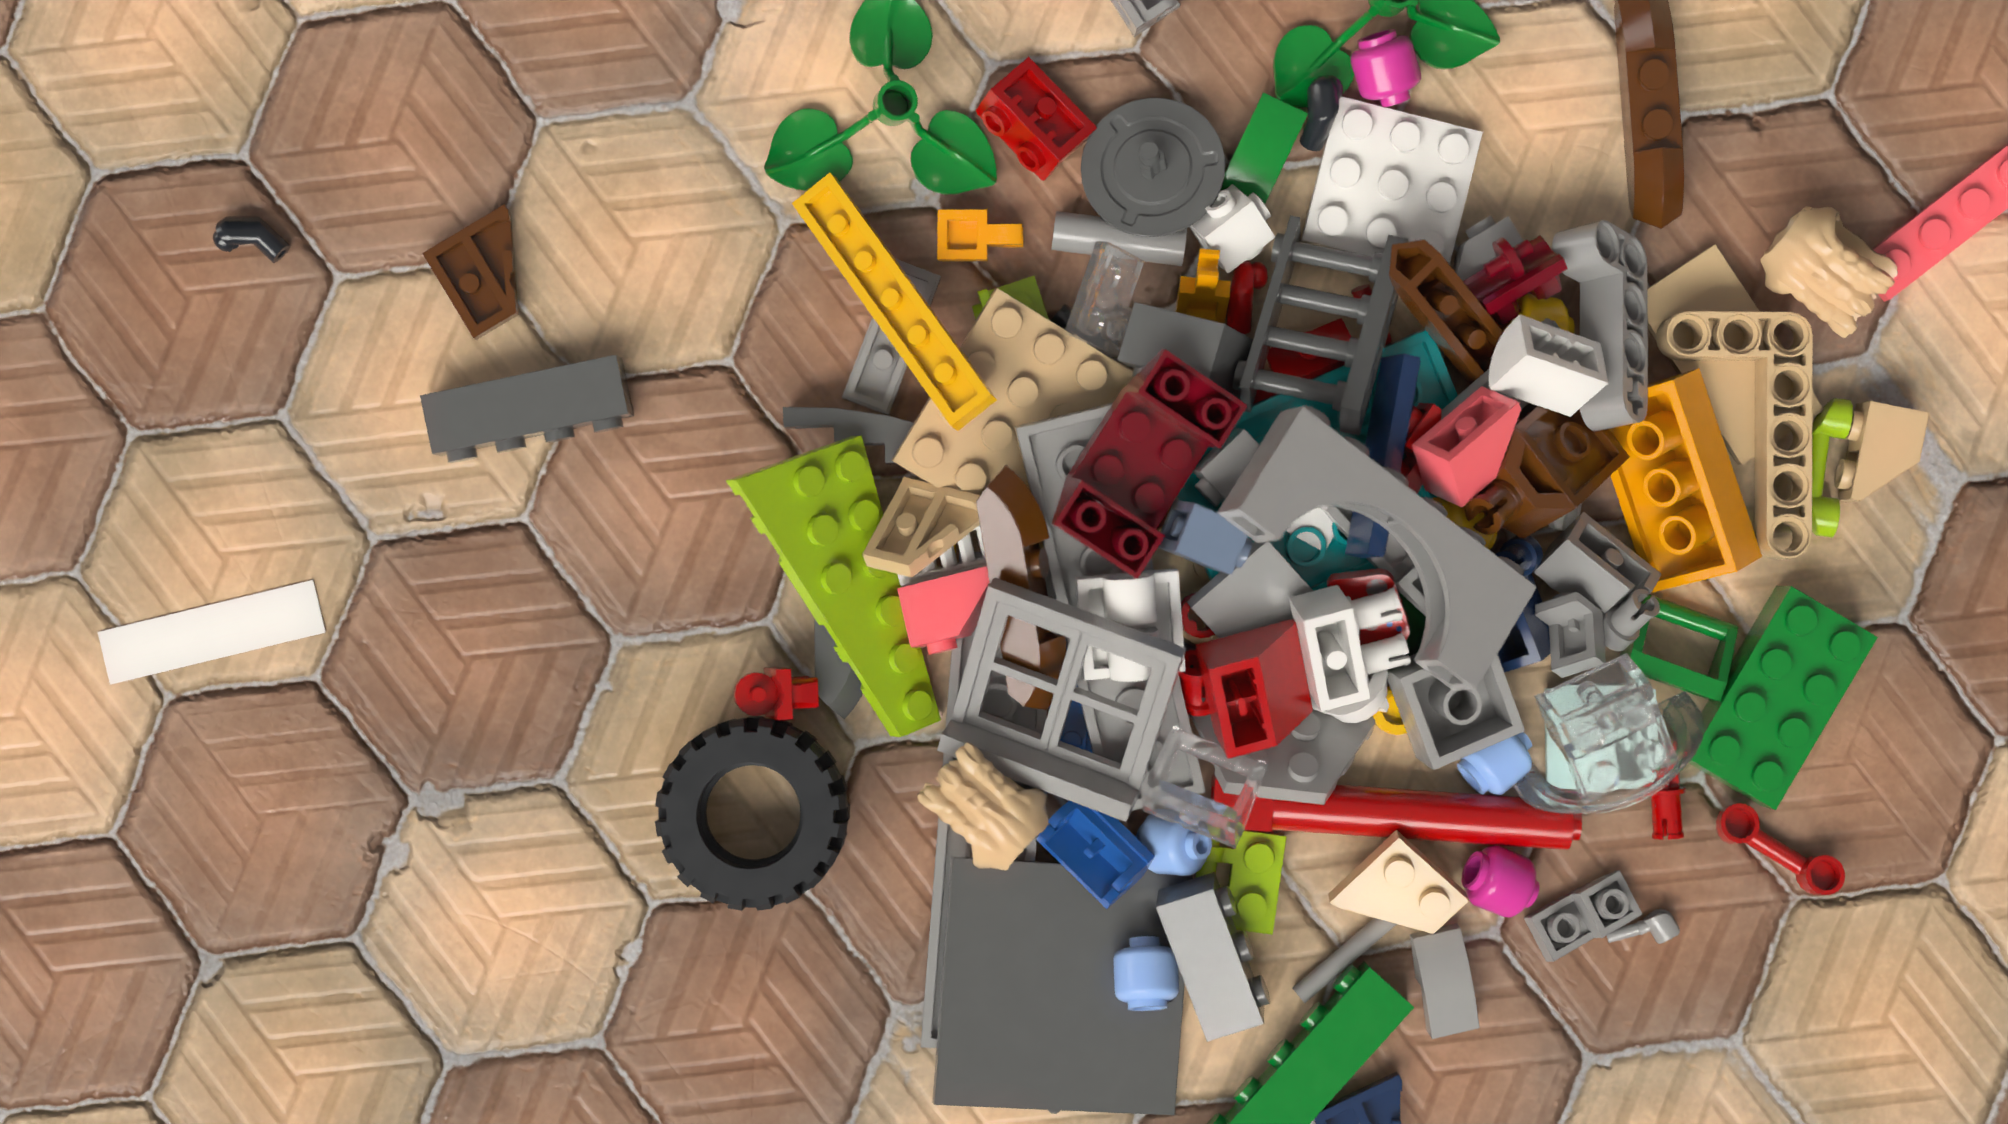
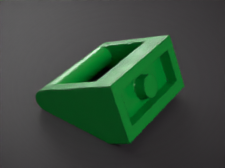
(1707, 687)

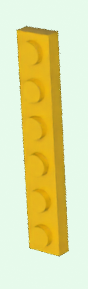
(894, 302)

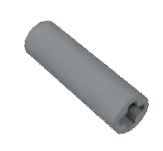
(1080, 232)

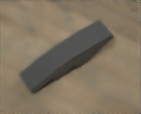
(873, 428)

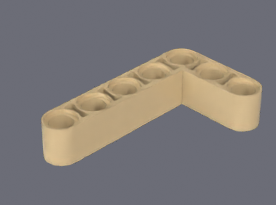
(1769, 410)

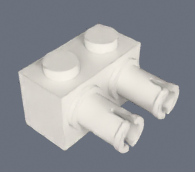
(1331, 646)

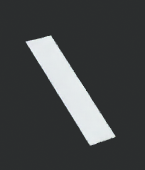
(211, 632)

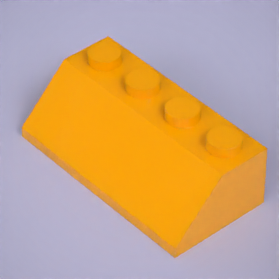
(1682, 487)

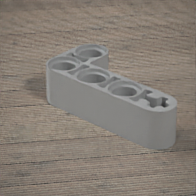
(1613, 313)

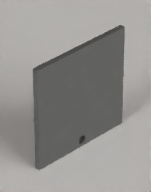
(1034, 998)

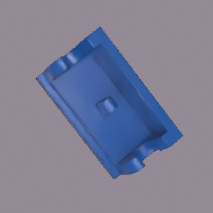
(1096, 851)

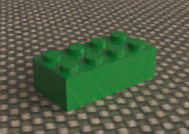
(1780, 695)

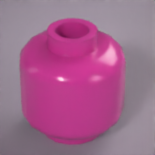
(1385, 67)
(1500, 881)

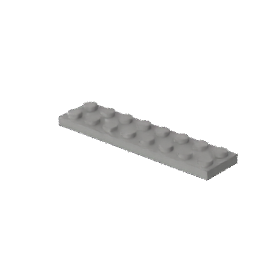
(1048, 455)

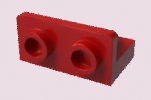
(1034, 118)

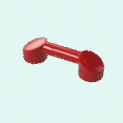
(1814, 874)

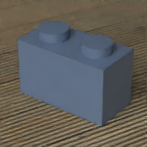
(1204, 537)

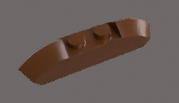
(1650, 110)
(1445, 308)
(1011, 538)

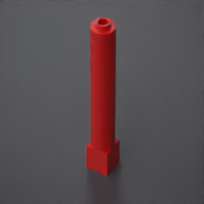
(1416, 816)

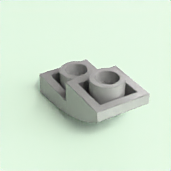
(1583, 915)
(1445, 981)

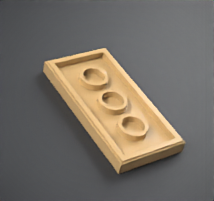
(1711, 285)

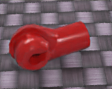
(1240, 305)

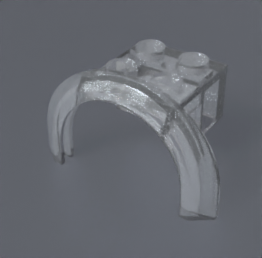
(1612, 740)

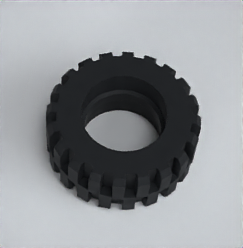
(684, 813)

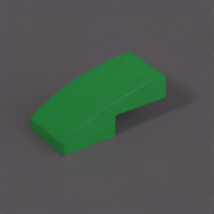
(1264, 147)

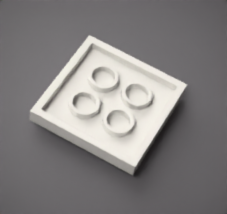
(1390, 177)

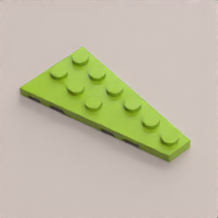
(820, 520)

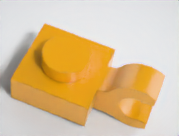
(966, 235)
(1204, 294)

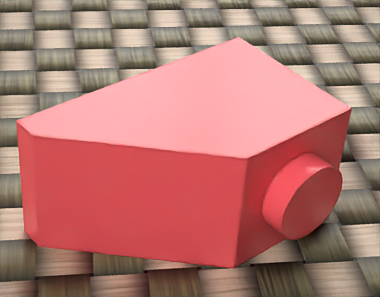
(1467, 446)
(943, 609)

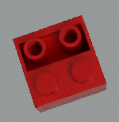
(1255, 687)

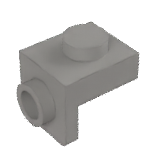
(1574, 633)

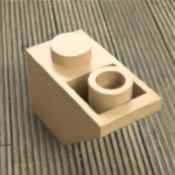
(1881, 446)

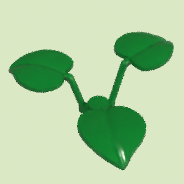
(1443, 37)
(952, 151)

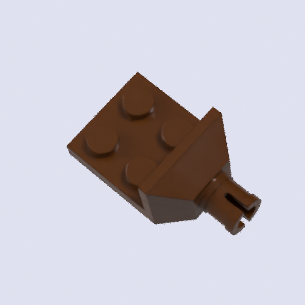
(1545, 472)

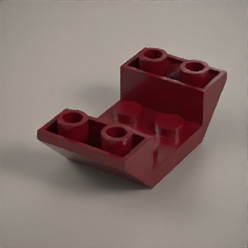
(1143, 460)

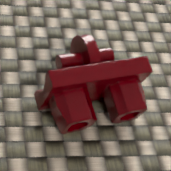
(1515, 272)

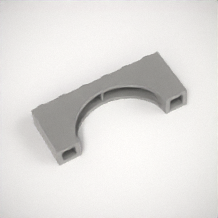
(1466, 587)

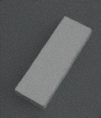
(879, 365)

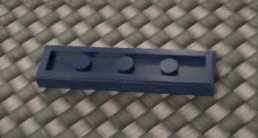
(1385, 442)

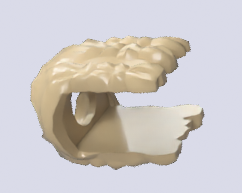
(1827, 268)
(986, 808)

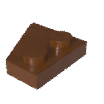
(479, 272)

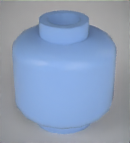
(1498, 765)
(1174, 847)
(1145, 974)

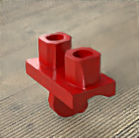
(775, 693)

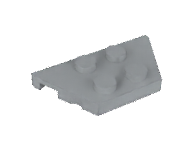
(1302, 764)

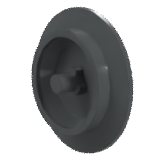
(1153, 167)

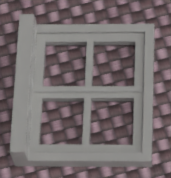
(1043, 758)

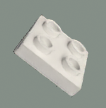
(1143, 604)

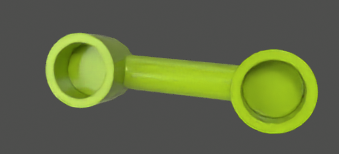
(1834, 423)

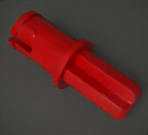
(1668, 811)

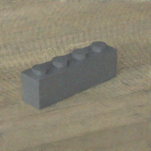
(527, 406)

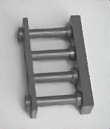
(1359, 354)

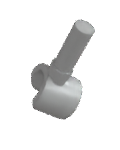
(1658, 922)

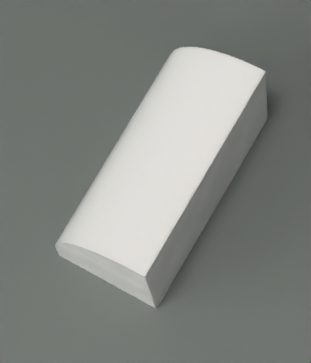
(1547, 366)

